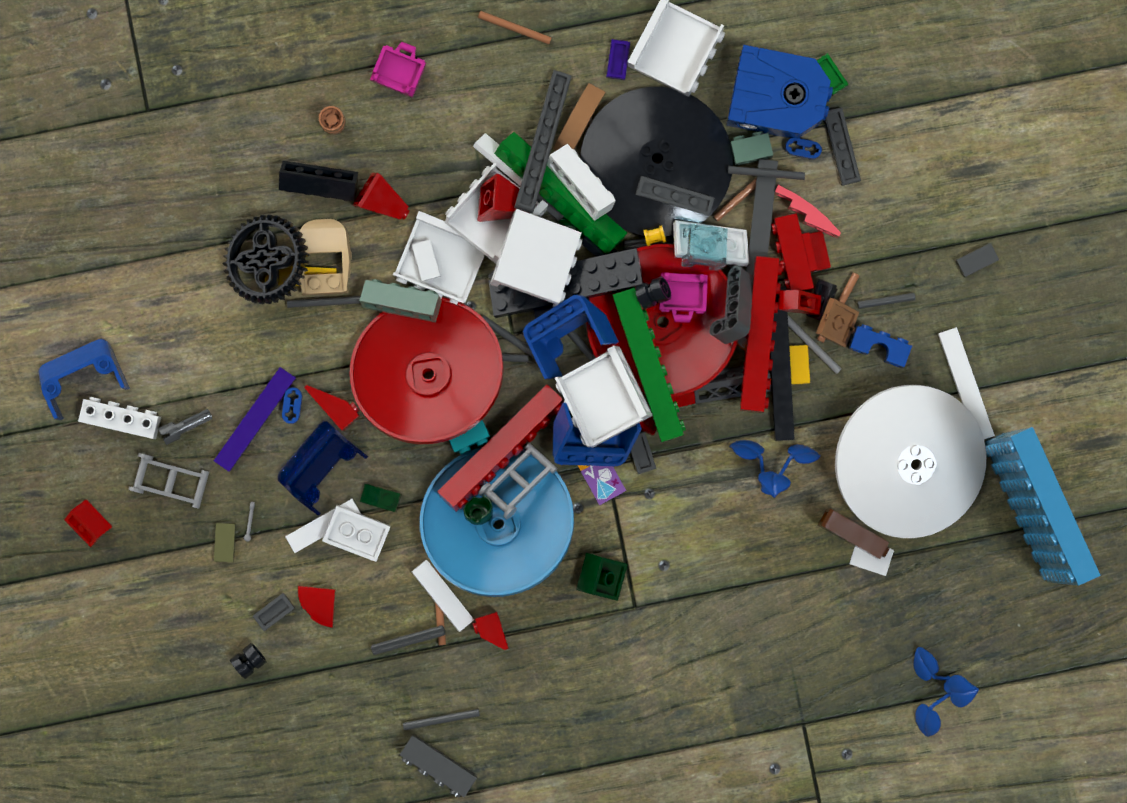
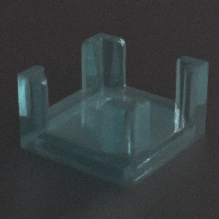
(705, 246)

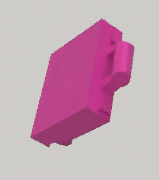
(398, 70)
(687, 293)

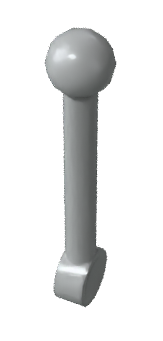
(247, 537)

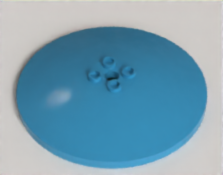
(502, 559)

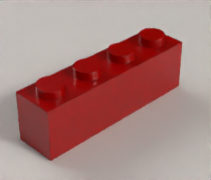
(792, 252)

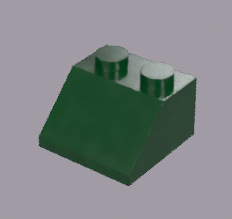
(602, 576)

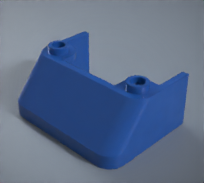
(545, 331)
(96, 353)
(571, 451)

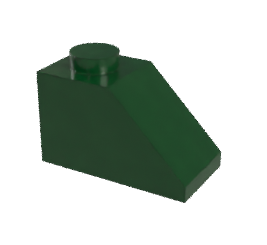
(380, 498)

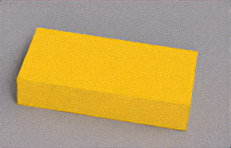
(799, 364)

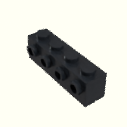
(318, 181)

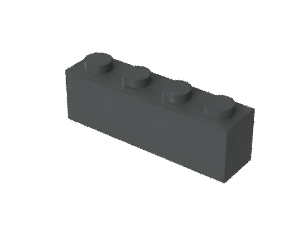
(438, 765)

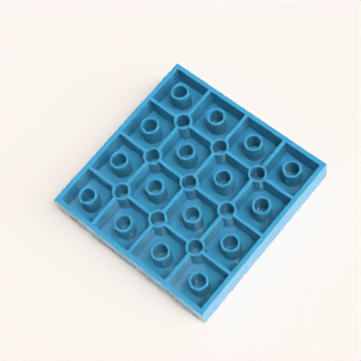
(1041, 508)

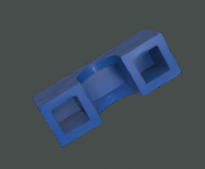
(896, 350)

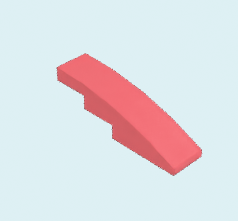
(813, 216)

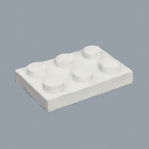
(356, 533)

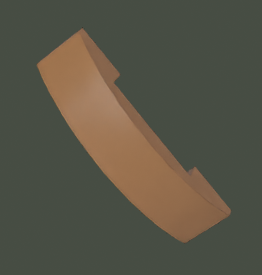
(580, 117)

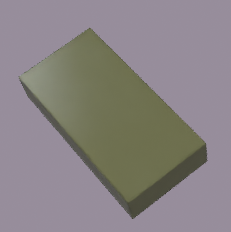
(224, 542)

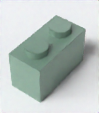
(751, 148)

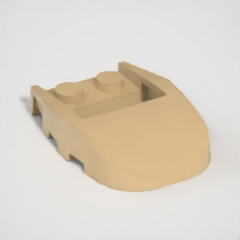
(326, 237)

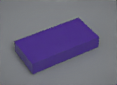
(618, 59)

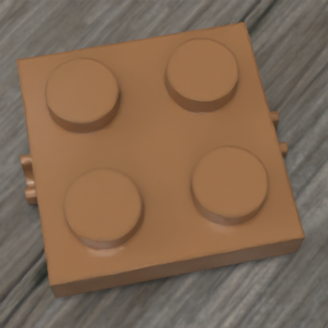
(837, 322)

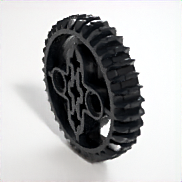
(270, 265)

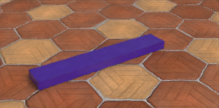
(254, 419)

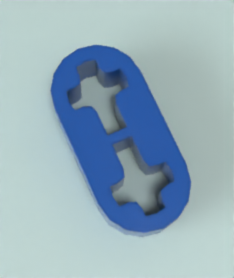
(804, 144)
(296, 407)

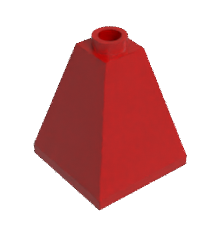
(381, 198)
(497, 199)

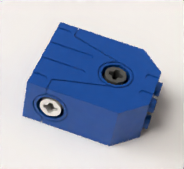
(765, 93)

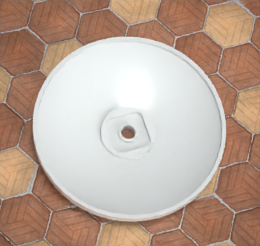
(878, 452)

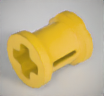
(654, 235)

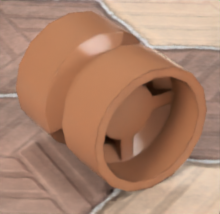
(332, 120)

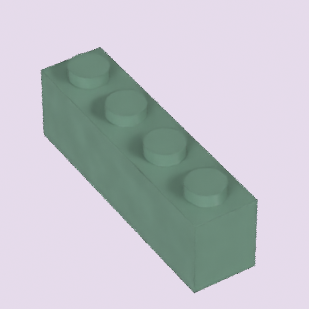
(400, 300)

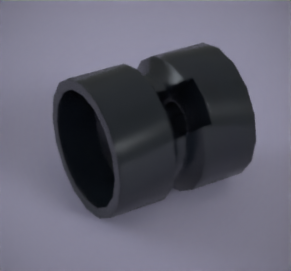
(651, 293)
(248, 660)

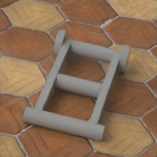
(145, 459)
(510, 509)

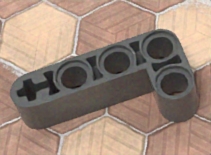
(738, 307)

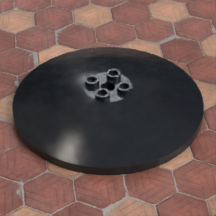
(662, 123)

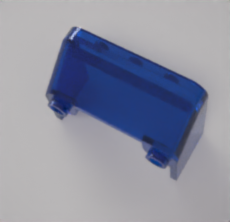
(314, 462)

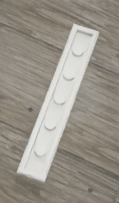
(965, 379)

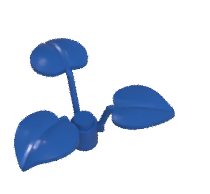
(770, 481)
(956, 686)

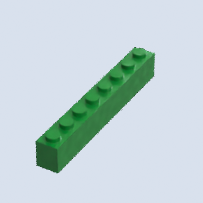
(602, 232)
(648, 366)

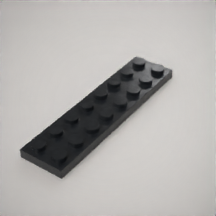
(588, 278)

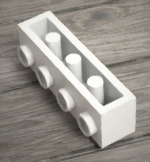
(581, 182)
(119, 419)

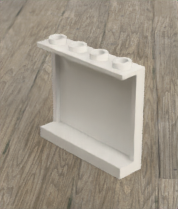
(676, 47)
(487, 235)
(537, 257)
(455, 258)
(603, 397)

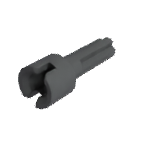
(176, 430)

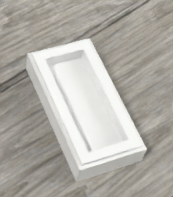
(426, 260)

